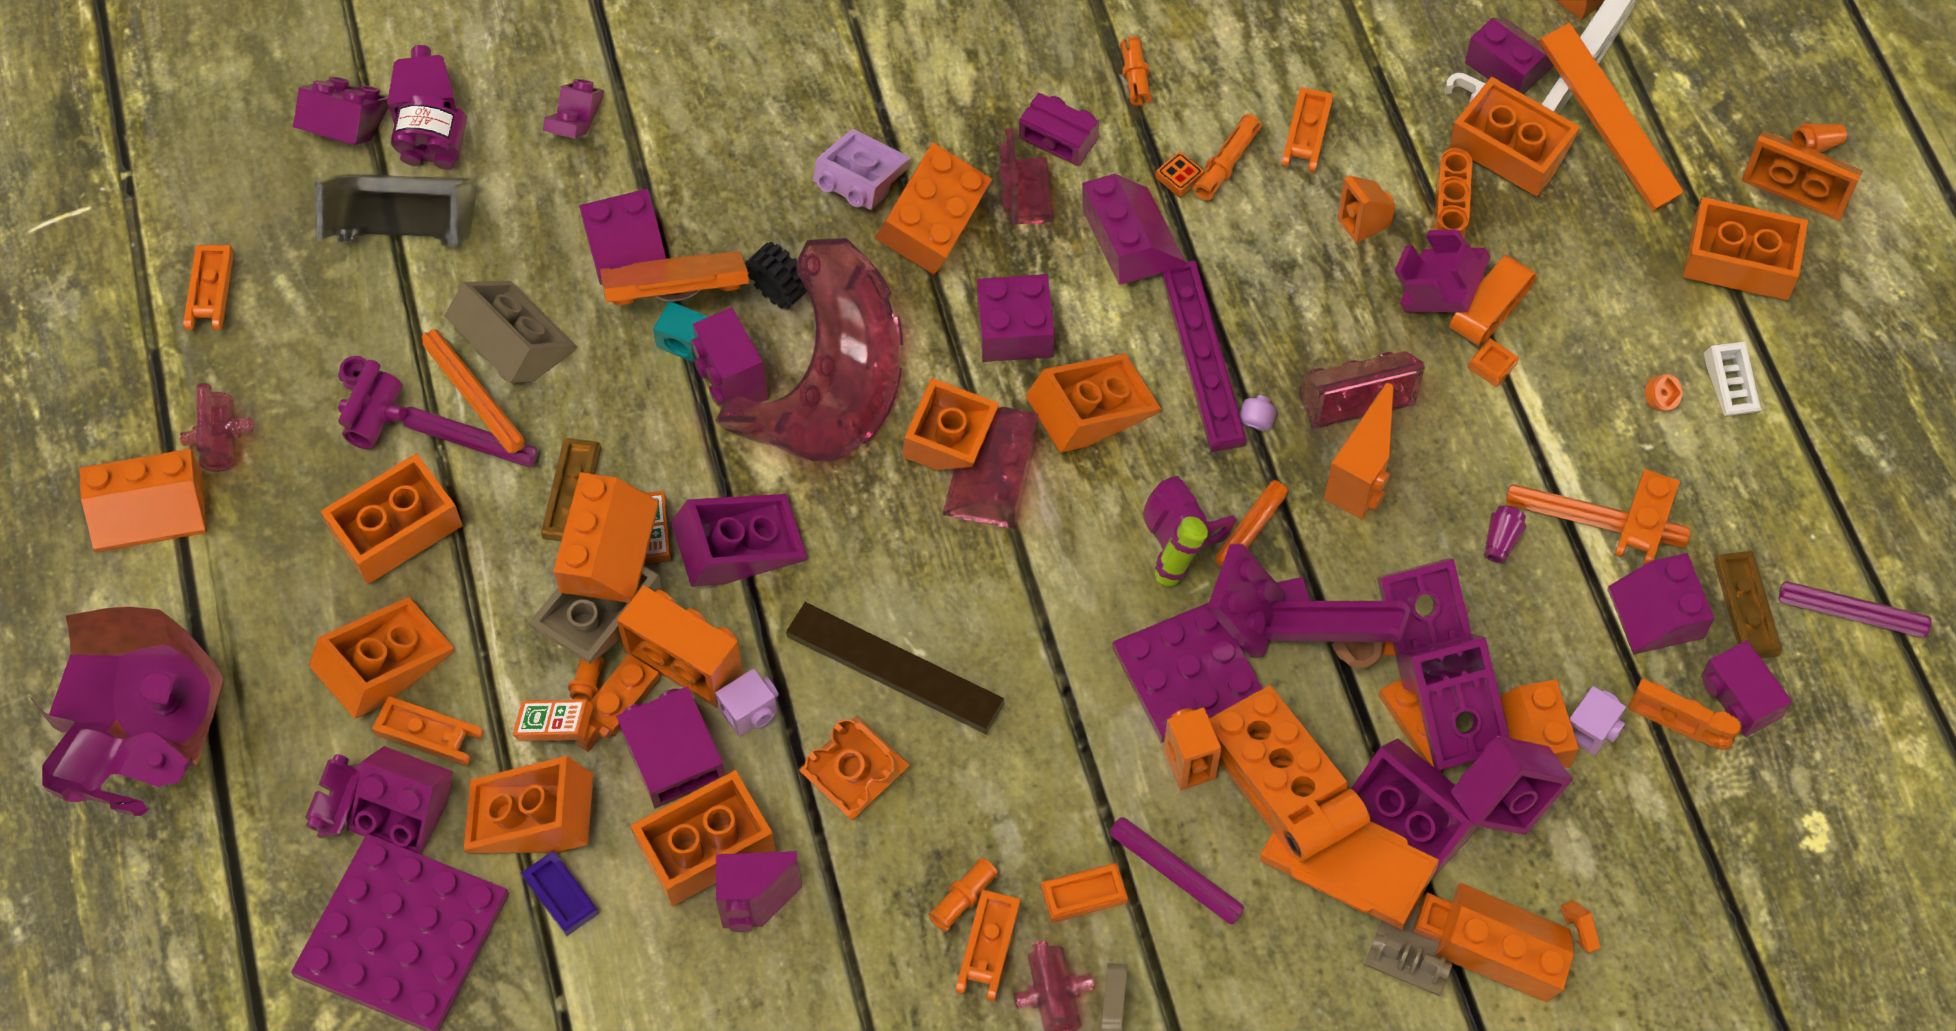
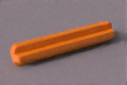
(1255, 518)

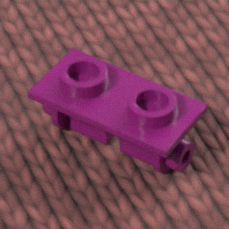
(331, 813)

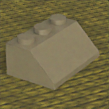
(508, 329)

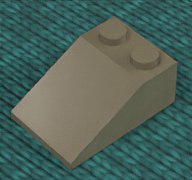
(585, 623)

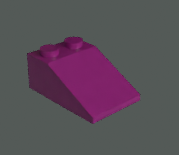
(736, 537)

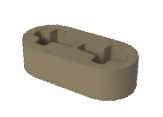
(1114, 997)

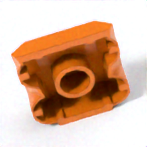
(853, 766)

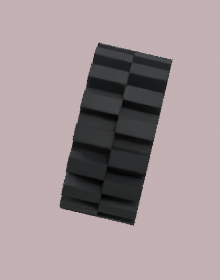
(776, 275)

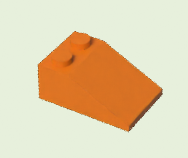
(1090, 400)
(1361, 465)
(378, 656)
(530, 809)

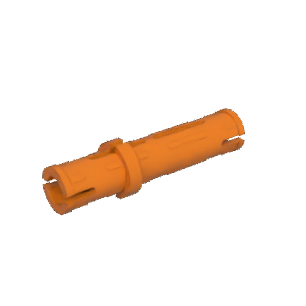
(1221, 166)

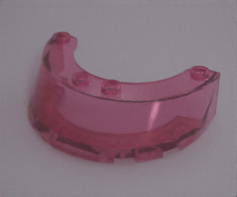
(851, 367)

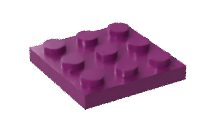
(1184, 666)

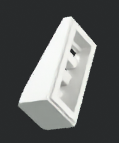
(1739, 354)

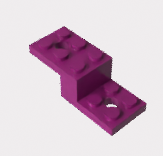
(1445, 664)

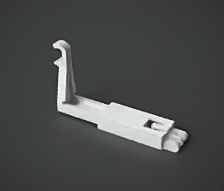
(1596, 37)

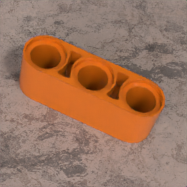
(1452, 183)
(1494, 300)

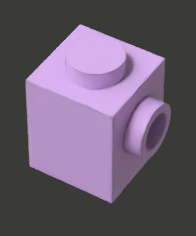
(748, 702)
(1597, 720)

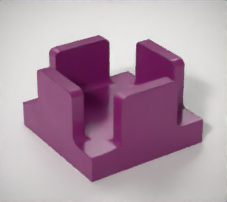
(1441, 276)

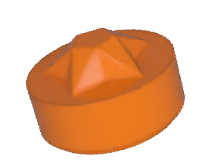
(1663, 392)

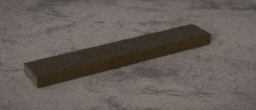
(895, 667)

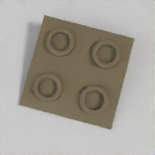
(1408, 956)

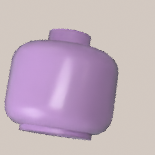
(1258, 413)

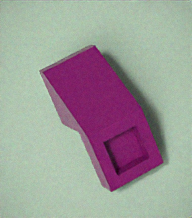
(575, 109)

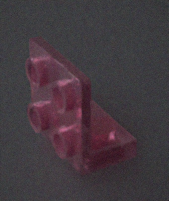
(1024, 185)

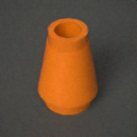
(1819, 136)

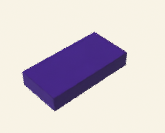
(559, 893)

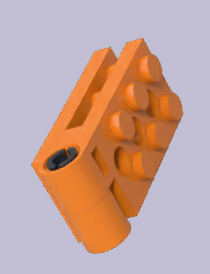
(1286, 775)

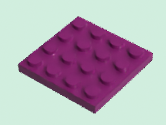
(400, 933)

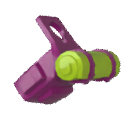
(1180, 529)

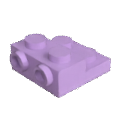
(859, 169)

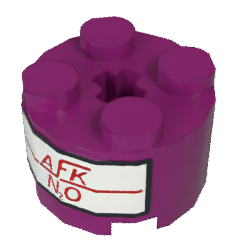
(428, 132)

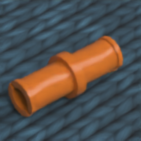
(1135, 71)
(963, 894)

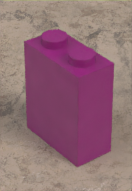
(670, 746)

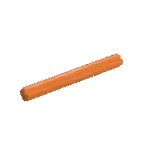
(473, 391)
(1585, 512)

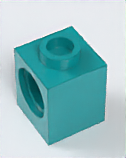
(675, 330)

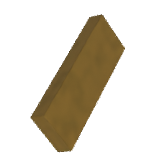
(574, 458)
(1747, 602)

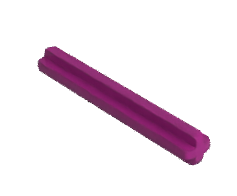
(466, 436)
(1855, 609)
(1177, 870)

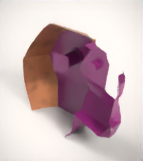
(130, 705)

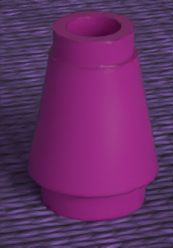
(1503, 533)

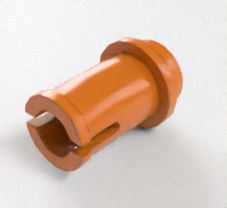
(585, 680)

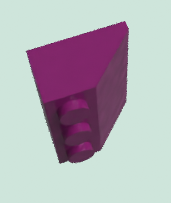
(1129, 228)
(1414, 801)

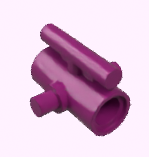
(370, 406)

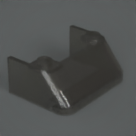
(395, 206)

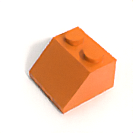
(948, 427)
(1540, 717)

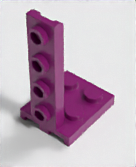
(1254, 610)

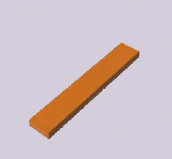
(1611, 117)

